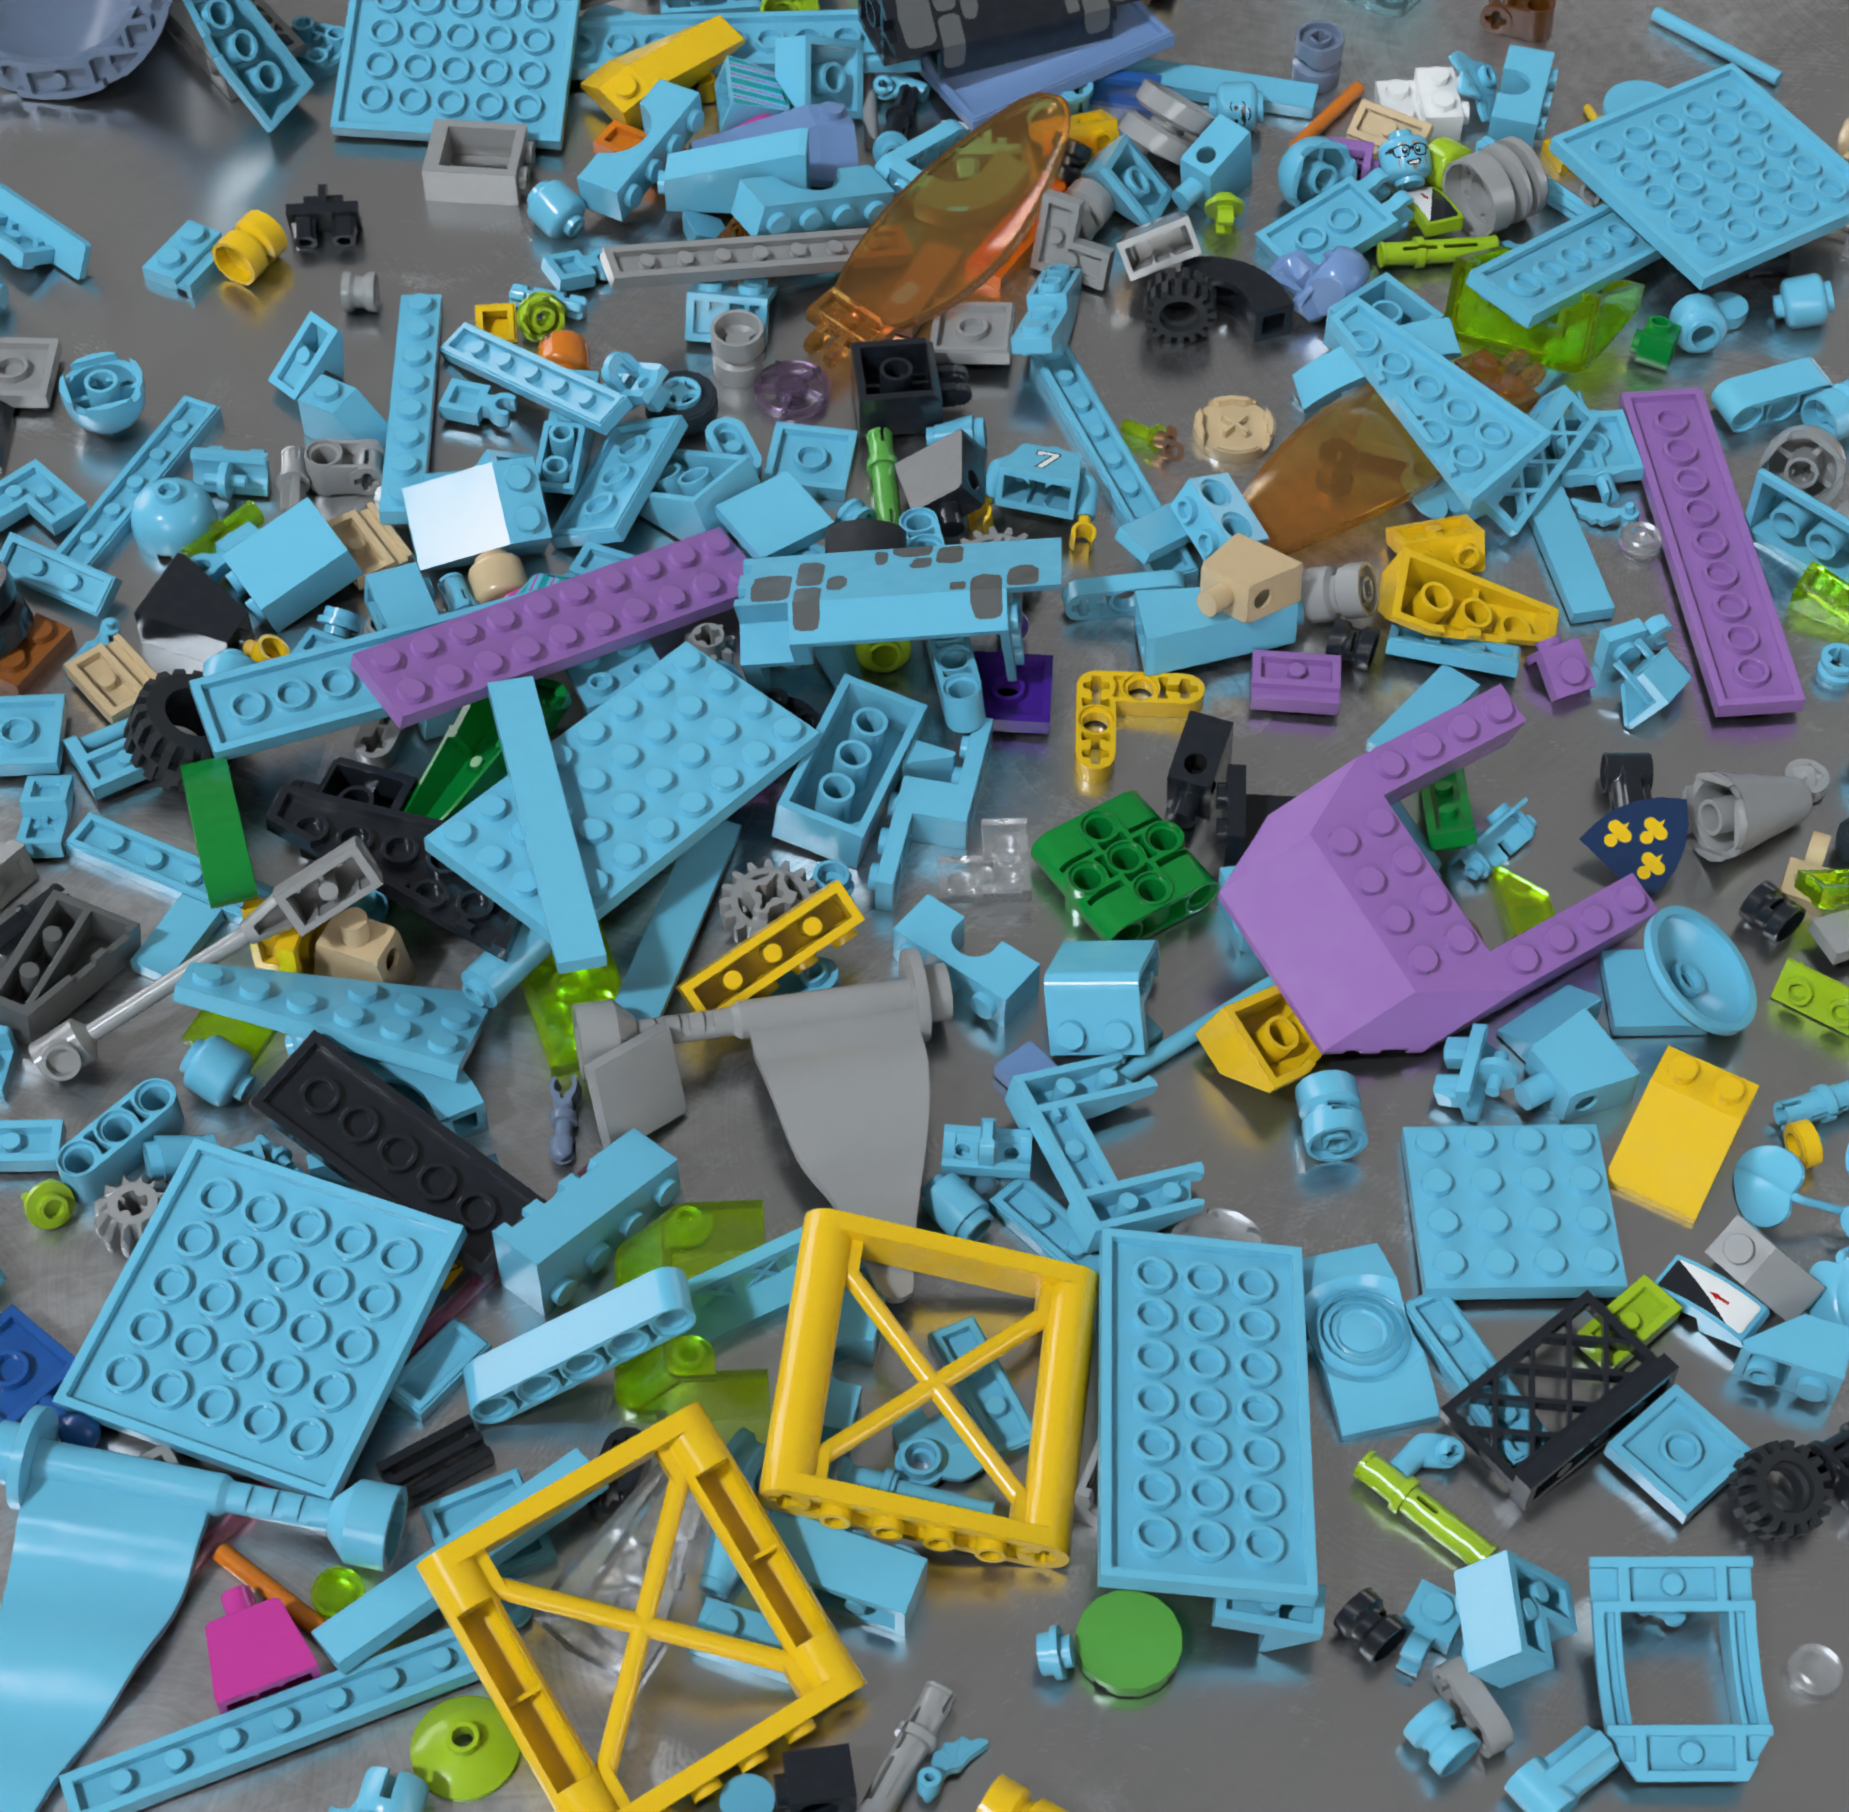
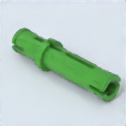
(883, 474)

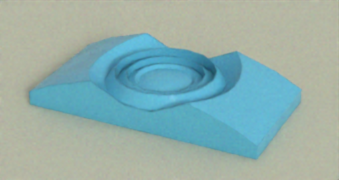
(1364, 1344)

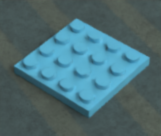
(1512, 1212)

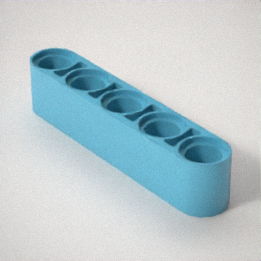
(579, 1345)

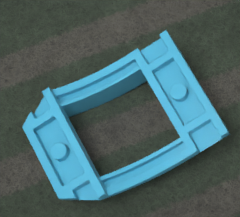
(1681, 1585)

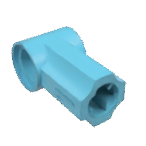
(1563, 1775)

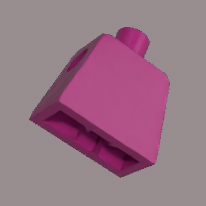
(255, 1650)

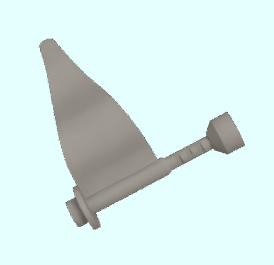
(842, 1077)

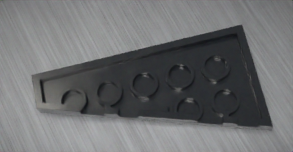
(409, 873)

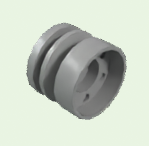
(1496, 186)

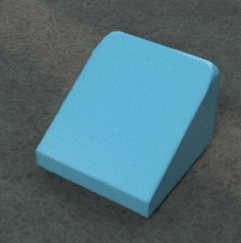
(701, 226)
(929, 762)

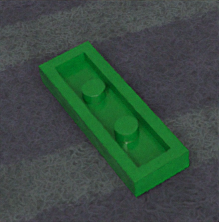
(1449, 813)

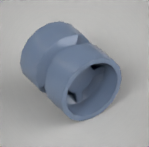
(1318, 54)

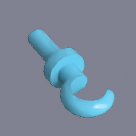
(278, 1155)

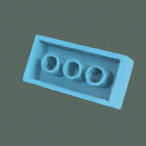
(850, 775)

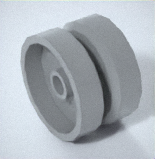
(1171, 118)

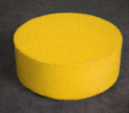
(1804, 1142)

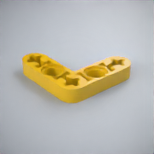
(1117, 702)

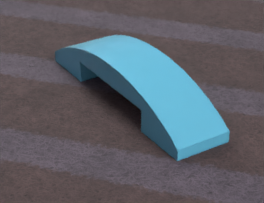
(1335, 371)

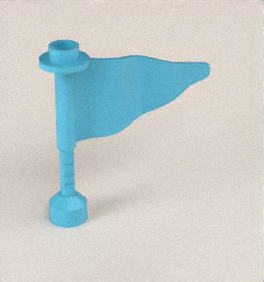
(104, 1570)

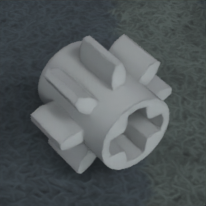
(711, 641)

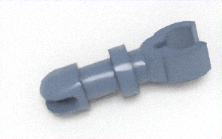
(564, 1120)

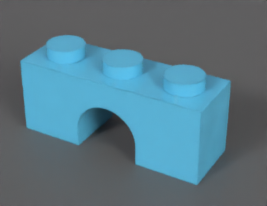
(1524, 95)
(991, 984)
(858, 1344)

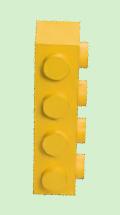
(774, 950)

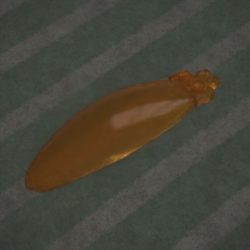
(945, 229)
(1361, 460)

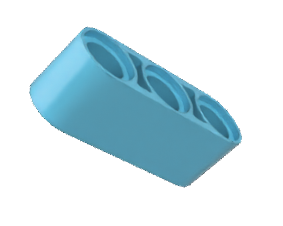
(1768, 394)
(128, 1119)

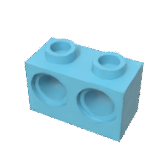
(1215, 511)

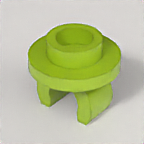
(1224, 208)
(48, 1204)

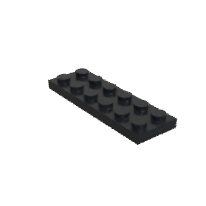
(390, 1146)

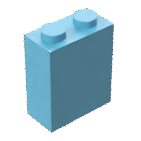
(290, 566)

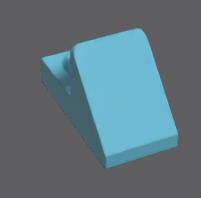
(310, 353)
(1275, 1623)

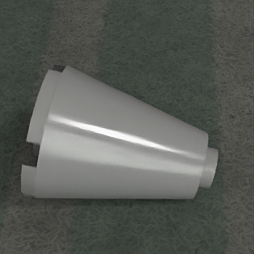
(1742, 810)

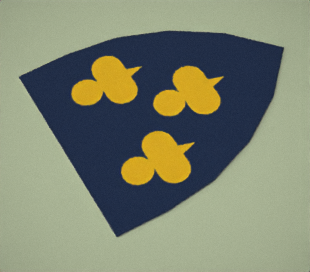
(1642, 840)

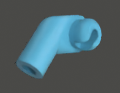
(1429, 1451)

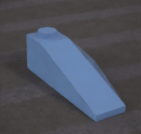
(830, 137)

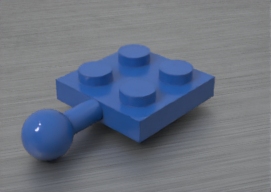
(32, 1373)

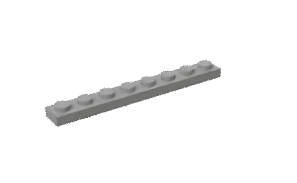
(728, 258)

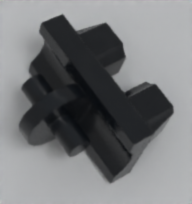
(324, 214)

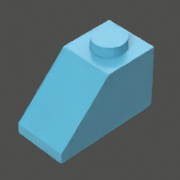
(339, 413)

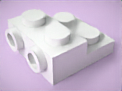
(1429, 98)

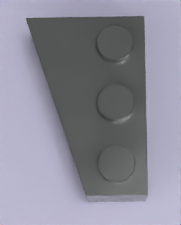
(62, 963)

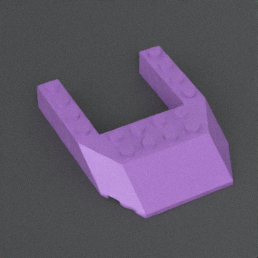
(1364, 924)

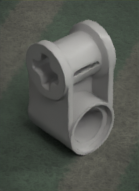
(342, 466)

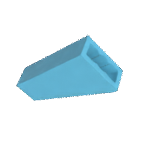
(709, 175)
(1179, 636)

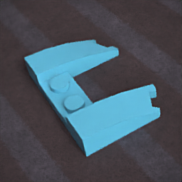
(1055, 1109)

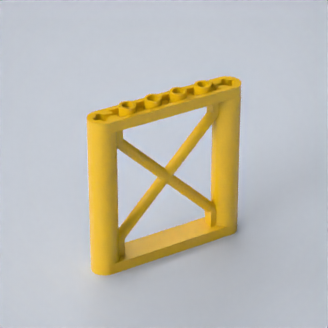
(693, 1459)
(797, 1463)

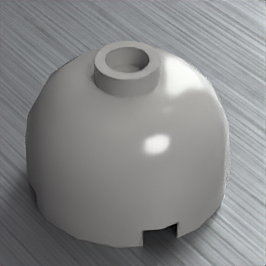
(1808, 460)

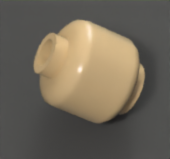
(496, 575)

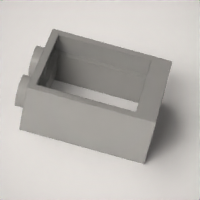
(477, 184)

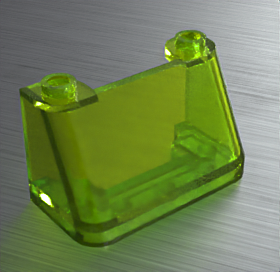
(1561, 342)

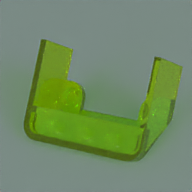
(685, 1366)

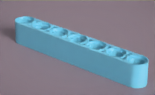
(950, 658)

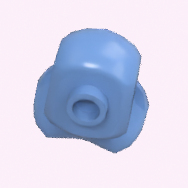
(1322, 284)

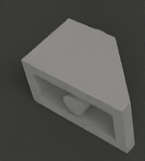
(1765, 1269)

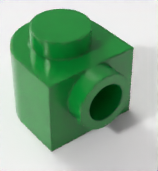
(1656, 343)

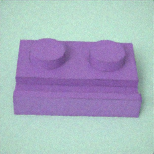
(1295, 682)

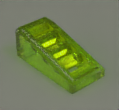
(1814, 596)

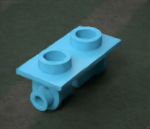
(1506, 827)

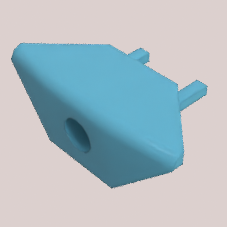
(1651, 684)

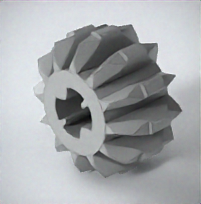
(126, 1212)

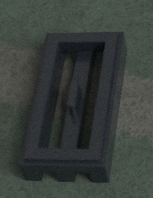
(432, 1454)

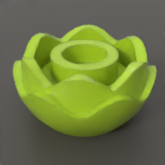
(552, 319)

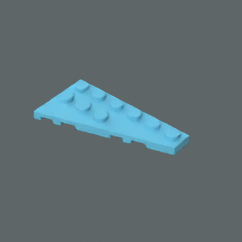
(1453, 418)
(380, 1020)

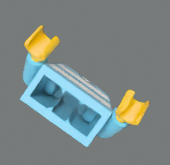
(1042, 483)

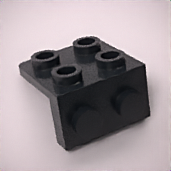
(1241, 813)

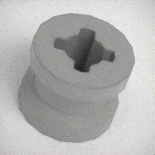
(360, 291)

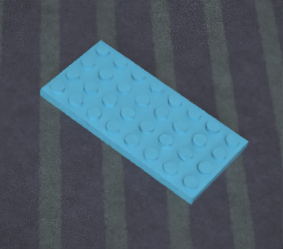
(638, 782)
(1204, 1419)

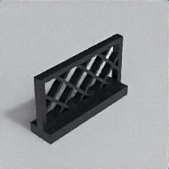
(1584, 1434)

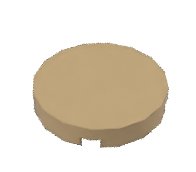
(1234, 429)

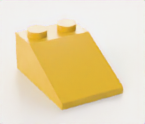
(1681, 1134)

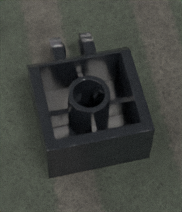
(902, 386)
(364, 784)

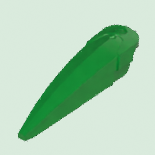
(472, 756)

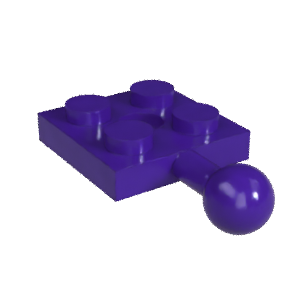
(1031, 706)

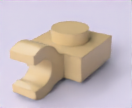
(1812, 861)

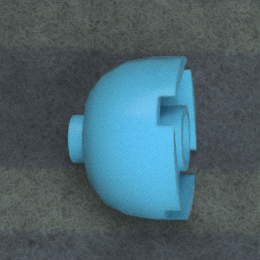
(1312, 168)
(103, 392)
(170, 516)

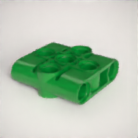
(1124, 869)

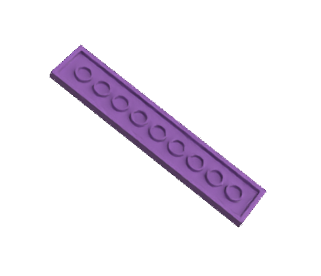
(1711, 555)
(552, 627)

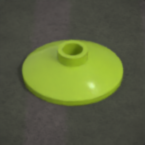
(466, 1771)

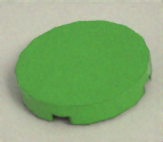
(1128, 1642)

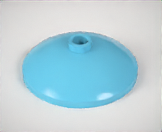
(1699, 971)

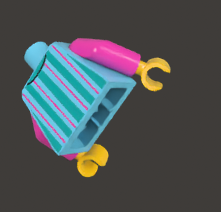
(743, 93)

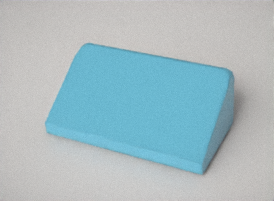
(1546, 1016)

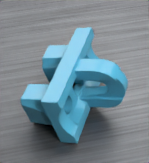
(622, 369)
(964, 1142)

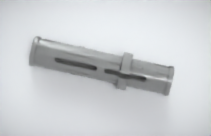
(913, 1742)

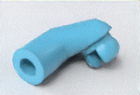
(888, 85)

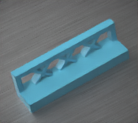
(1548, 413)
(762, 1292)

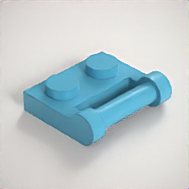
(103, 760)

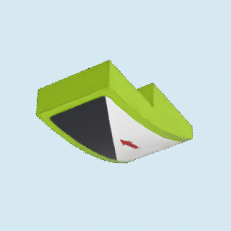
(1434, 211)

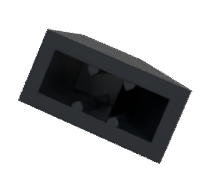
(191, 613)

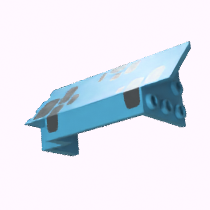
(888, 597)

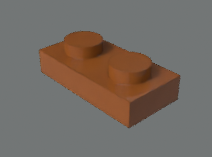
(34, 654)

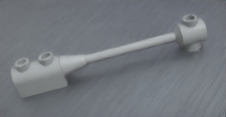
(296, 903)

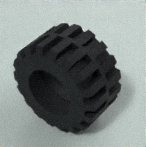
(152, 734)

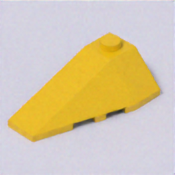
(676, 58)
(1458, 604)
(1259, 1042)

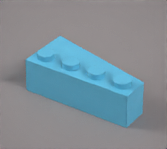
(584, 1221)

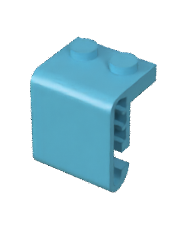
(1099, 996)

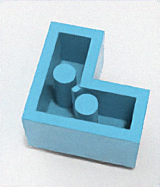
(1511, 1617)

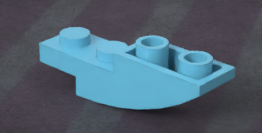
(1050, 313)
(564, 450)

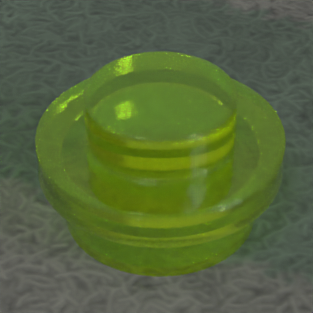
(335, 1590)

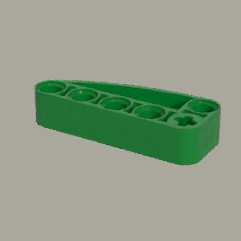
(218, 832)

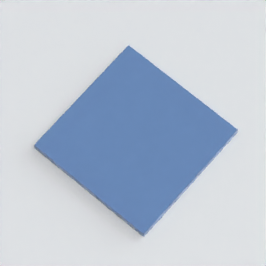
(988, 91)

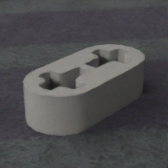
(369, 737)
(1473, 1706)

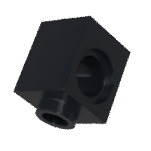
(817, 1780)

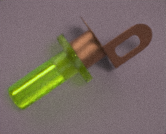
(1155, 438)

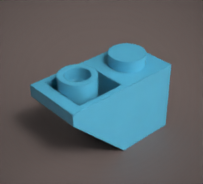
(1799, 1357)

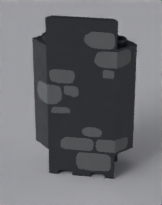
(981, 33)

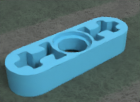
(933, 141)
(1094, 588)

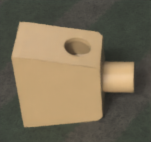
(1248, 580)
(362, 950)

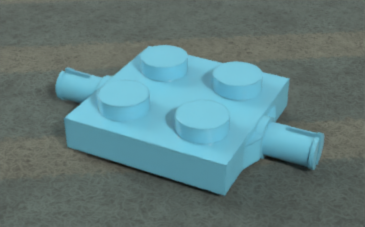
(1604, 456)

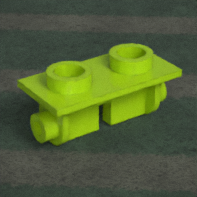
(1813, 995)

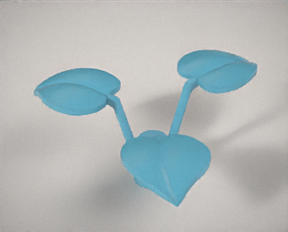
(1765, 1194)

